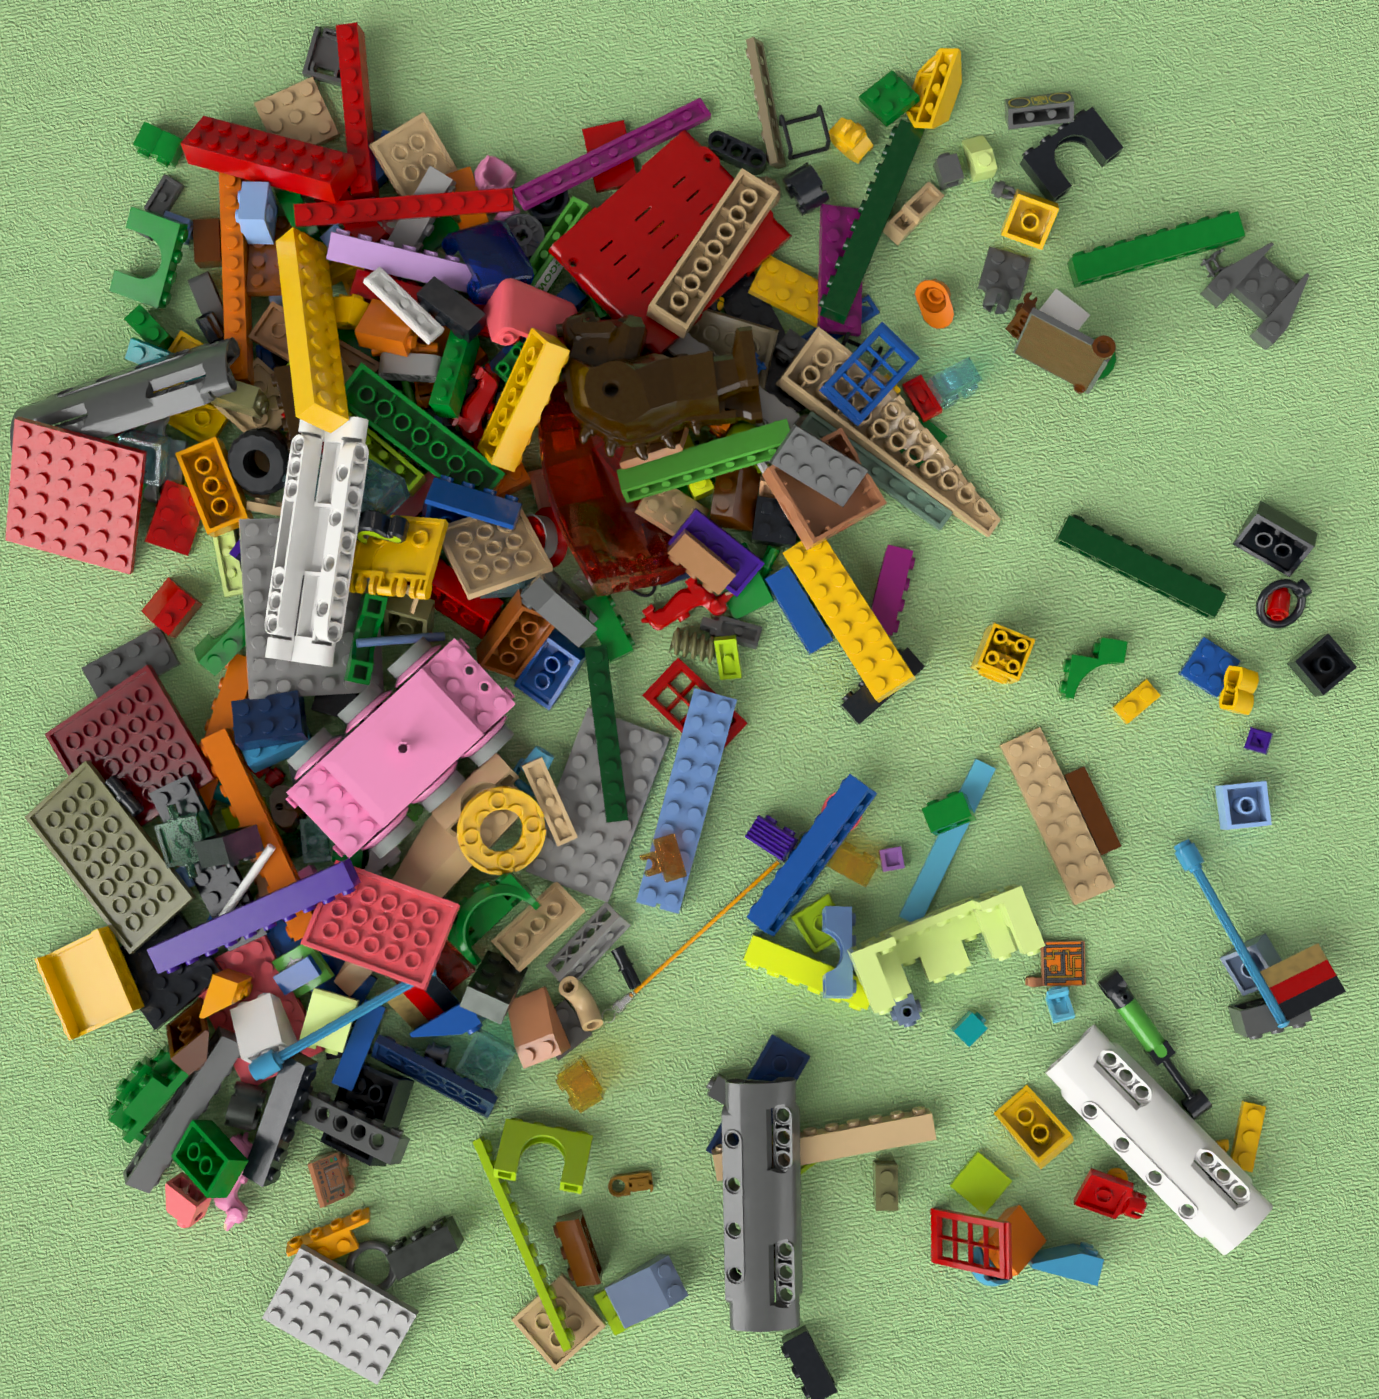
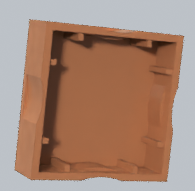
(812, 513)

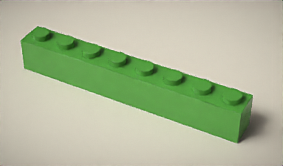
(703, 461)

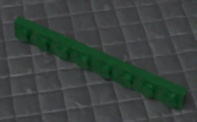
(606, 733)

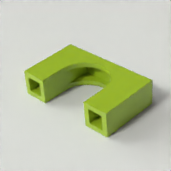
(520, 1135)

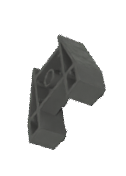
(1262, 290)
(560, 606)

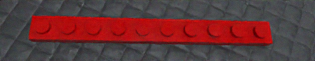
(404, 207)

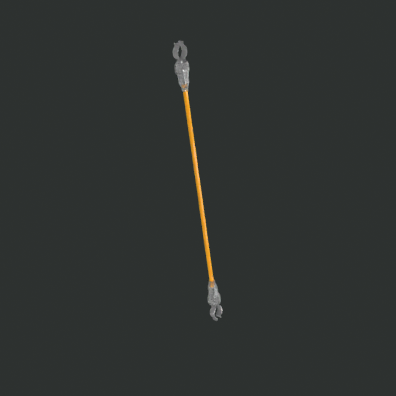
(621, 1004)

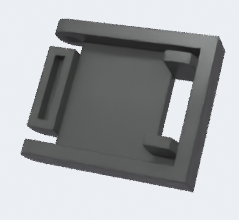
(323, 55)

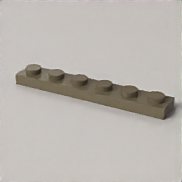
(764, 97)

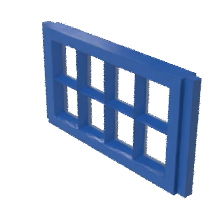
(842, 402)

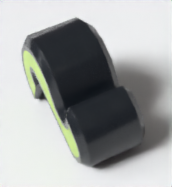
(382, 526)

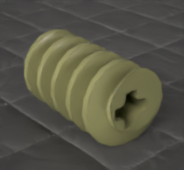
(693, 645)

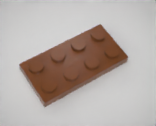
(263, 267)

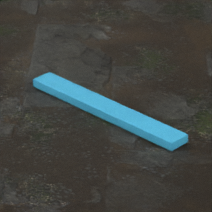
(945, 847)

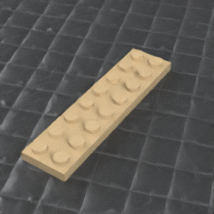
(1057, 816)

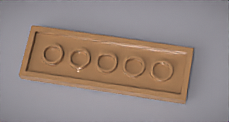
(271, 334)

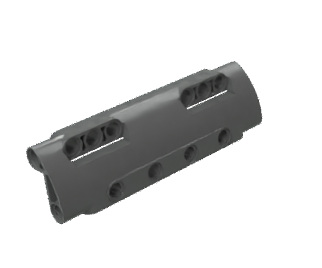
(127, 396)
(763, 1205)

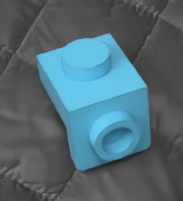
(1059, 1004)

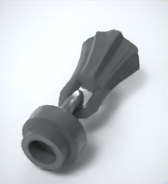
(998, 188)

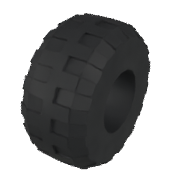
(243, 464)

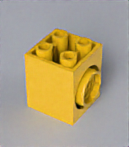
(1002, 654)

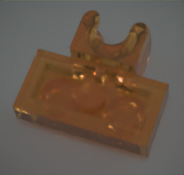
(665, 859)

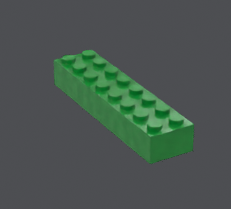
(417, 431)

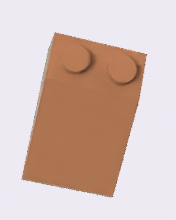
(536, 1028)

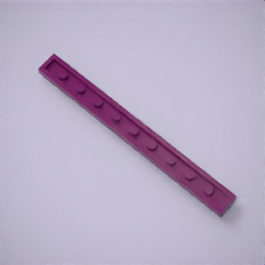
(611, 154)

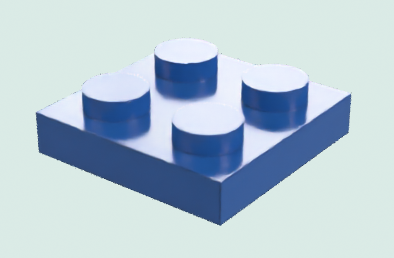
(1208, 666)

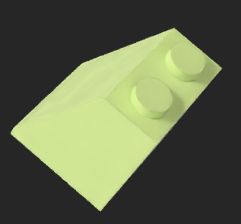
(322, 1010)

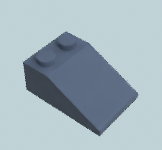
(646, 1290)

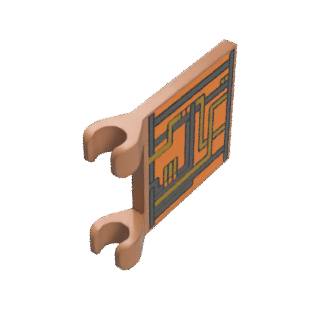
(1061, 964)

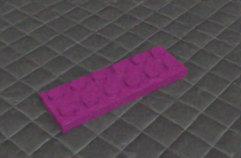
(834, 229)

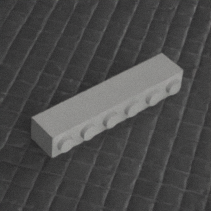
(413, 231)

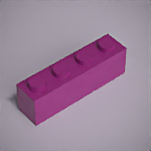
(890, 587)

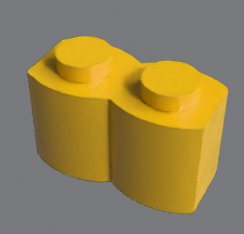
(1238, 690)

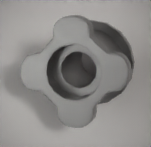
(438, 1053)

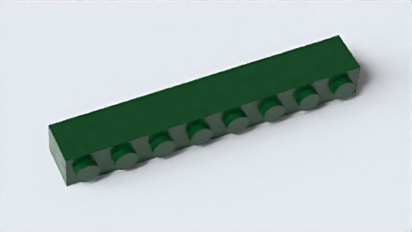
(1140, 567)

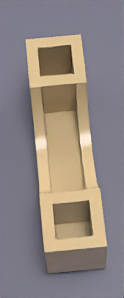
(491, 774)

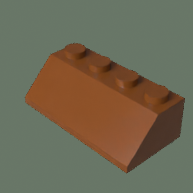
(513, 639)

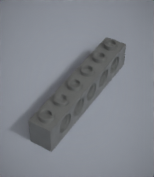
(352, 1134)

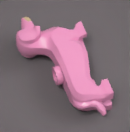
(234, 1208)

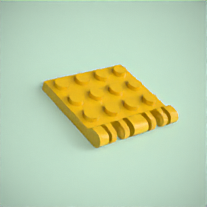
(395, 564)

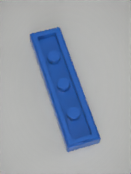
(358, 1048)

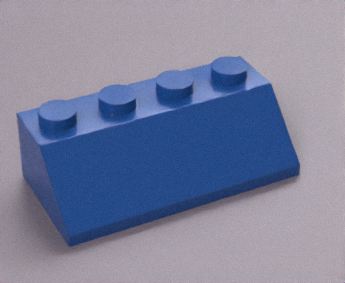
(474, 503)

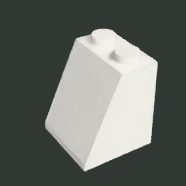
(261, 1026)

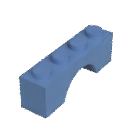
(838, 923)

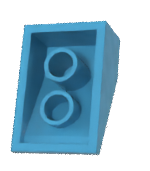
(1070, 1261)

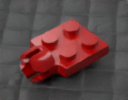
(1110, 1196)

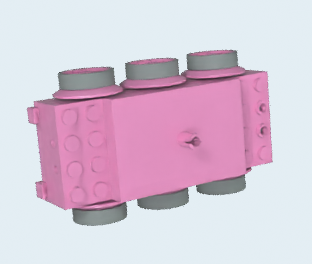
(401, 749)

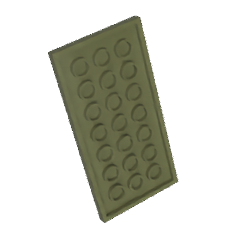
(109, 857)

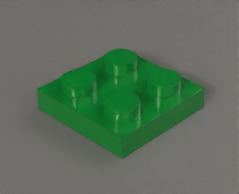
(889, 98)

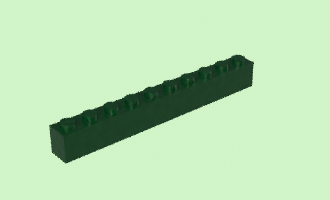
(872, 221)

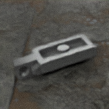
(746, 633)

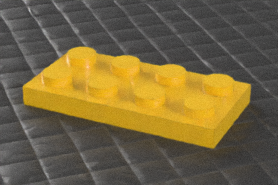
(787, 290)

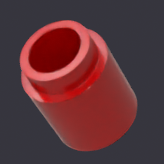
(1278, 604)

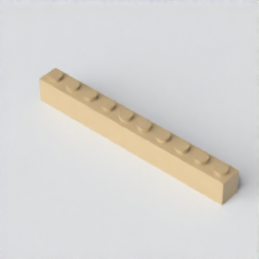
(856, 1137)

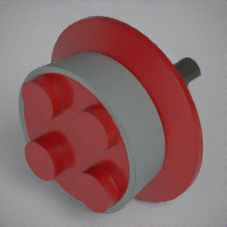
(549, 534)

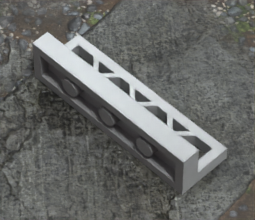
(590, 948)

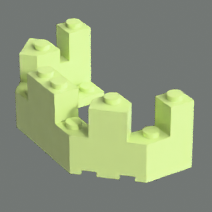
(937, 942)

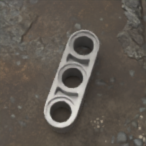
(411, 368)

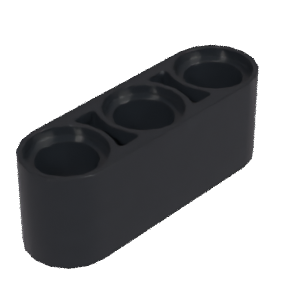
(743, 161)

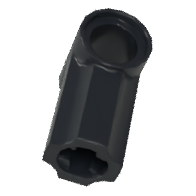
(210, 327)

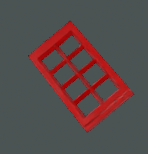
(665, 681)
(1004, 1247)

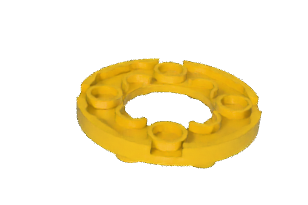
(522, 852)

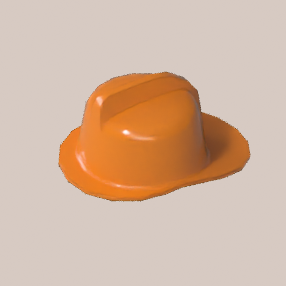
(935, 303)

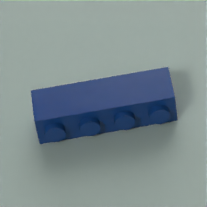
(798, 610)

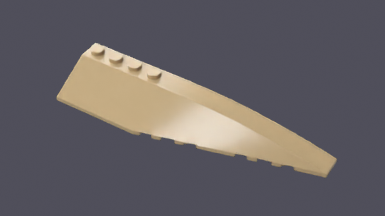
(886, 425)
(435, 867)

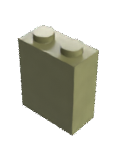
(245, 400)

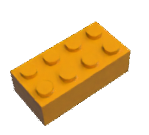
(212, 486)

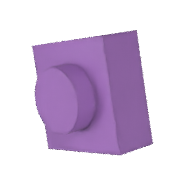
(891, 859)

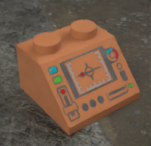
(331, 1177)

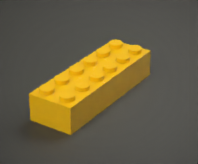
(523, 399)

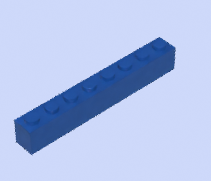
(811, 855)

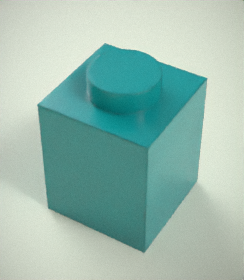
(970, 1027)

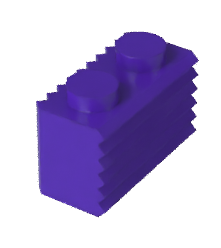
(772, 838)

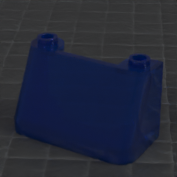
(490, 256)

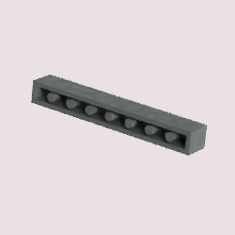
(186, 1104)

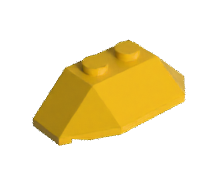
(938, 88)

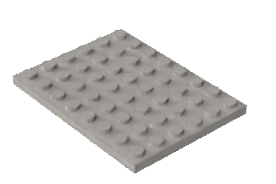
(277, 676)

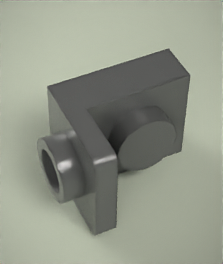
(789, 346)

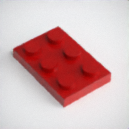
(174, 519)

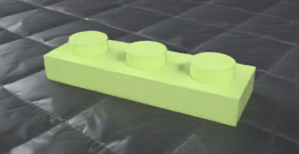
(228, 566)

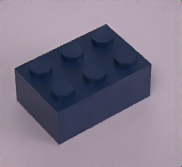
(269, 720)

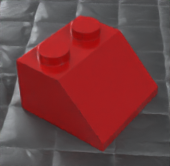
(171, 608)

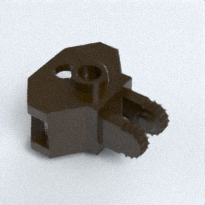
(283, 812)

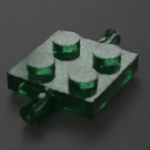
(178, 839)

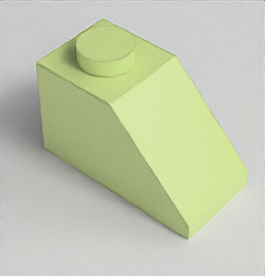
(979, 158)

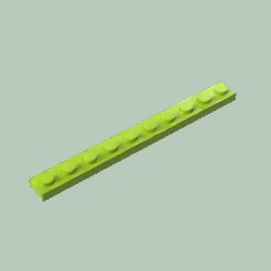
(528, 1250)

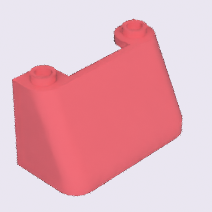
(519, 307)

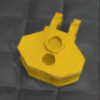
(850, 139)

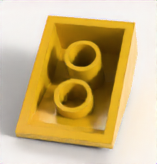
(1034, 1127)

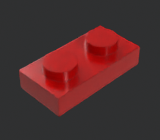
(922, 398)

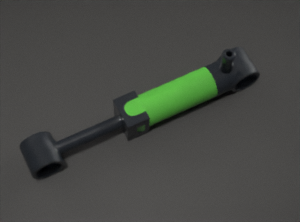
(1154, 1044)

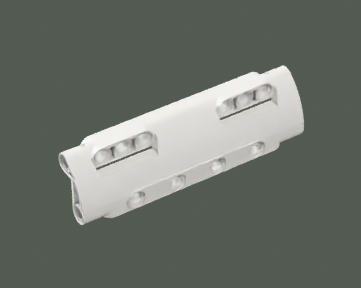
(316, 542)
(1159, 1140)

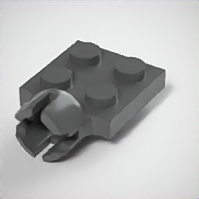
(1002, 278)

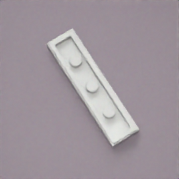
(403, 305)

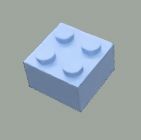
(257, 212)
(1243, 805)

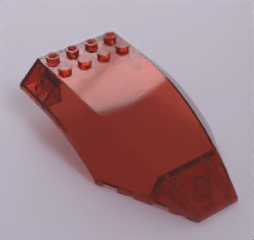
(591, 510)

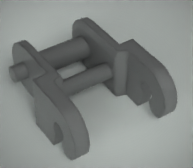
(1206, 262)

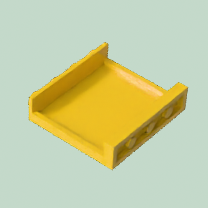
(89, 983)

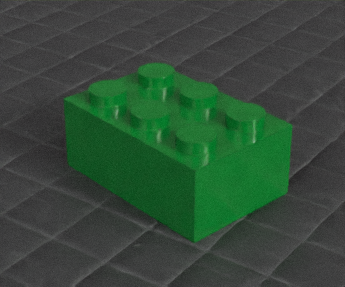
(209, 1158)

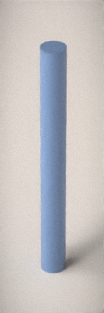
(399, 639)

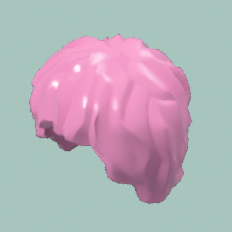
(494, 174)

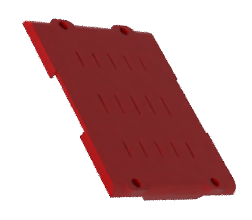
(616, 223)

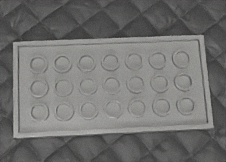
(596, 856)

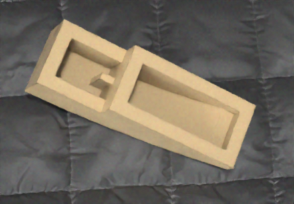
(913, 213)

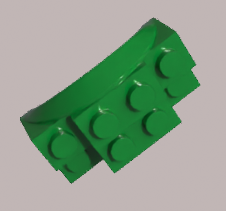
(485, 911)
(144, 1093)

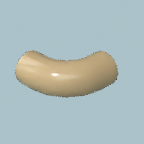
(582, 1002)

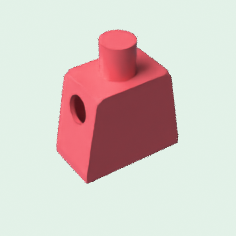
(185, 1200)

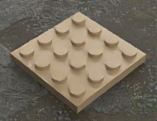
(492, 555)

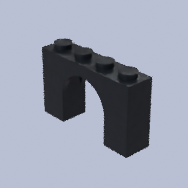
(1086, 130)

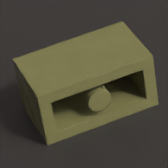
(885, 1185)

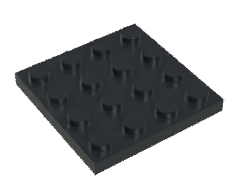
(169, 993)

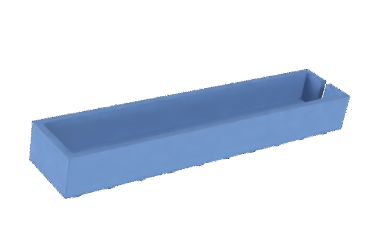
(689, 791)

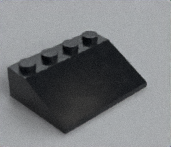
(380, 1095)

